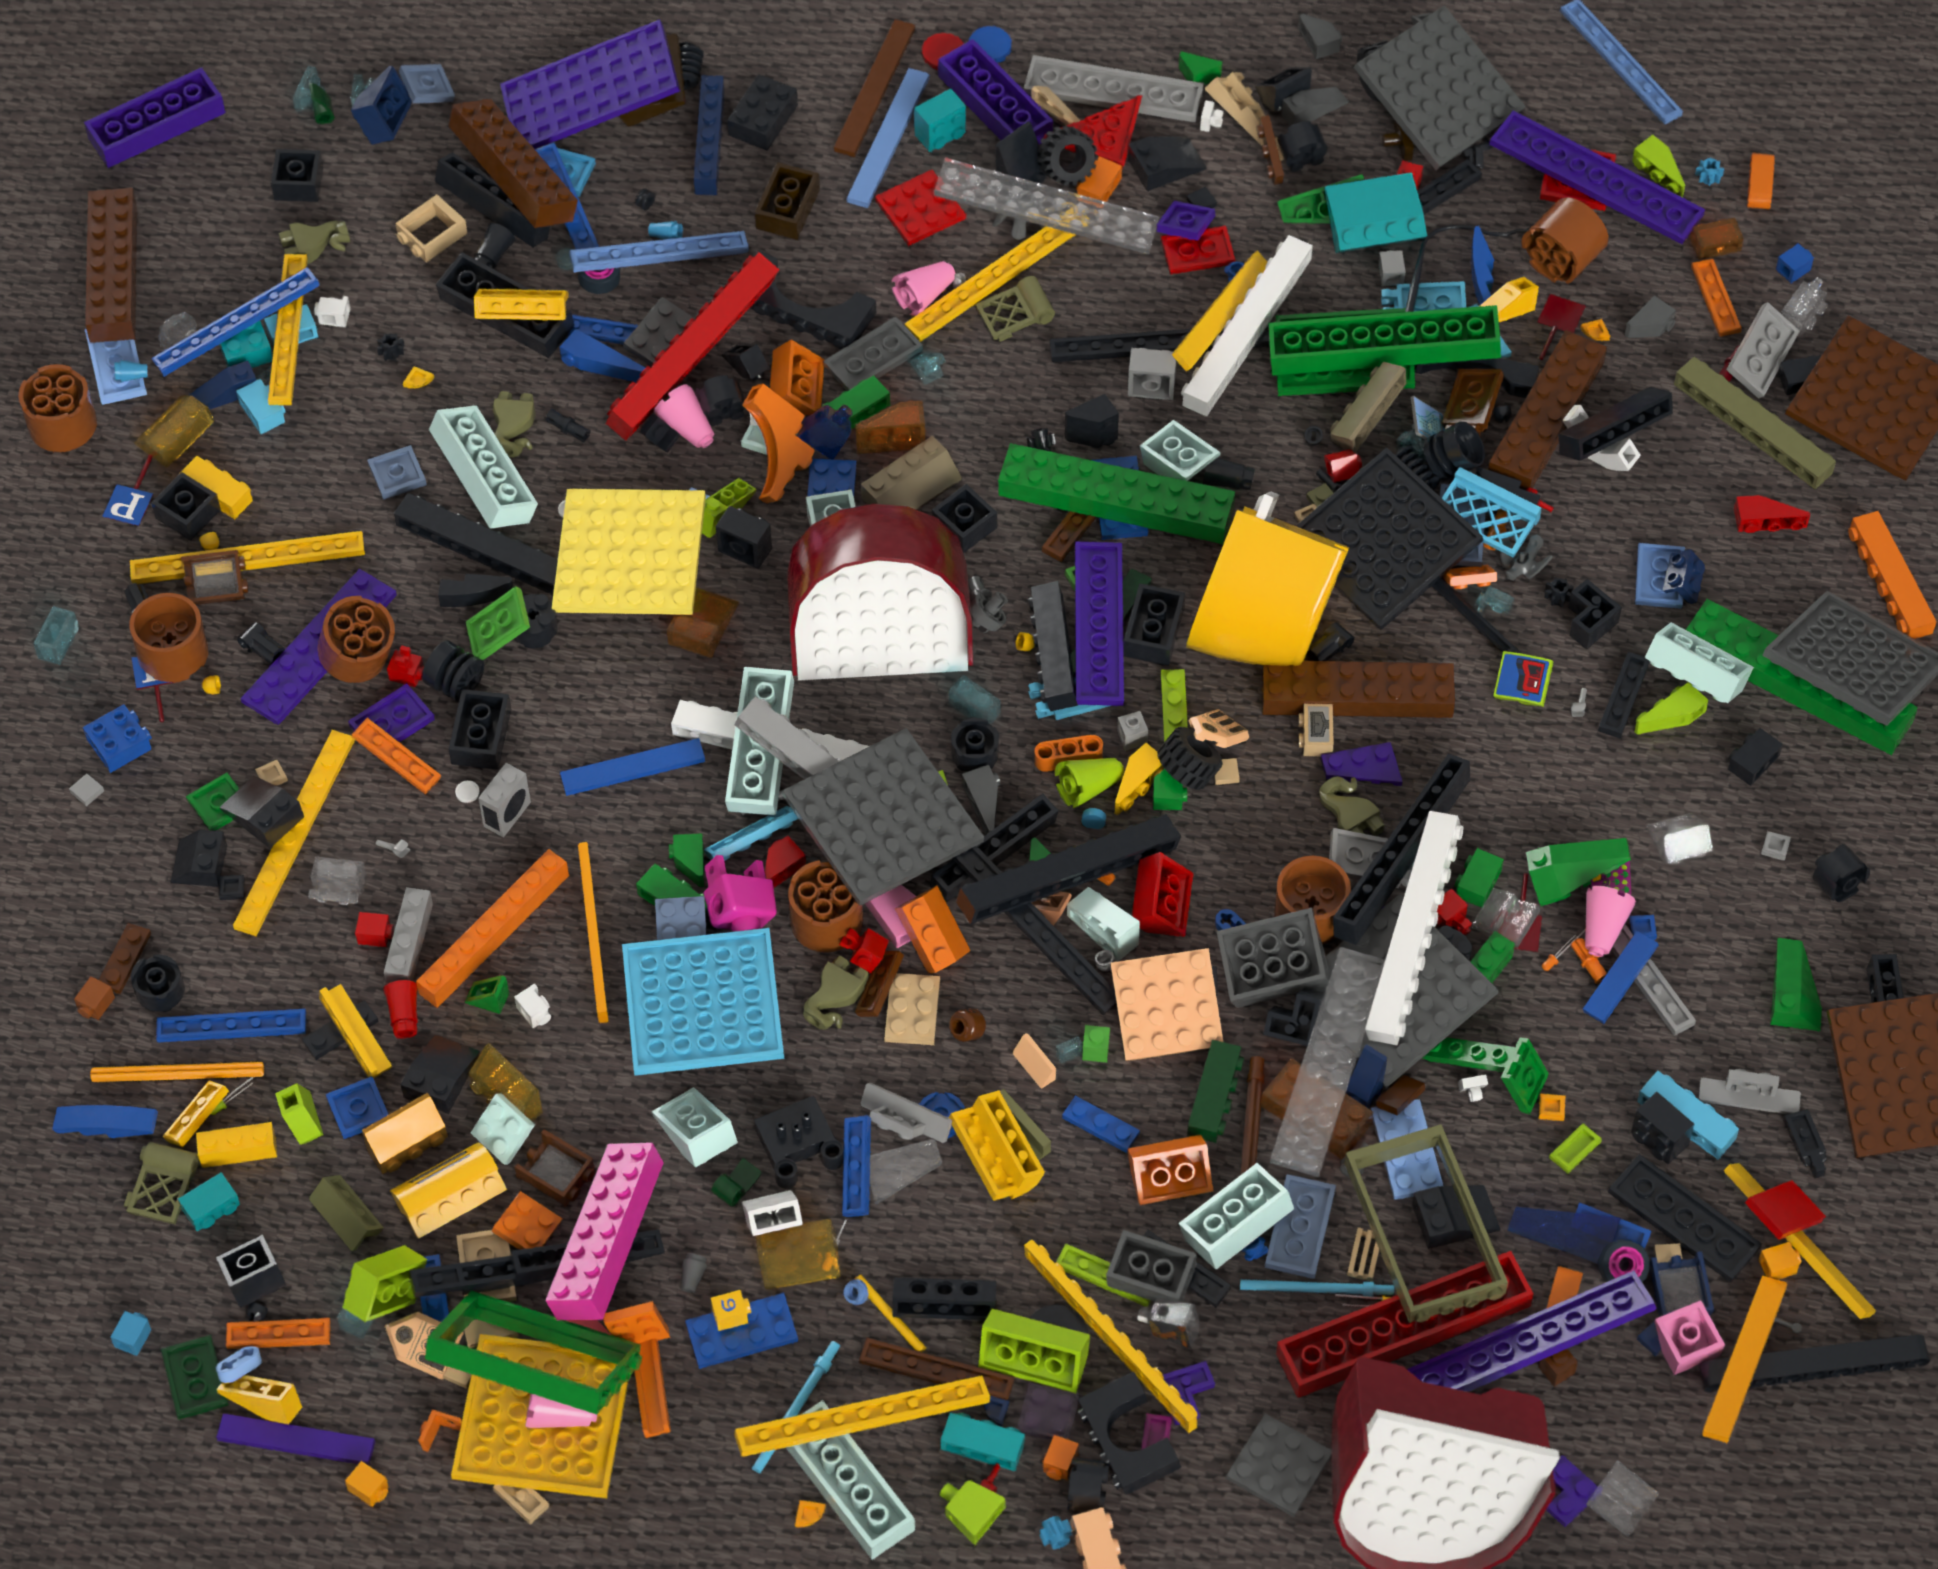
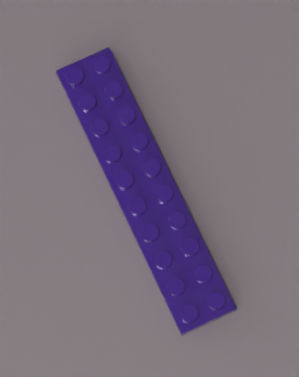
(1597, 177)
(1538, 1335)

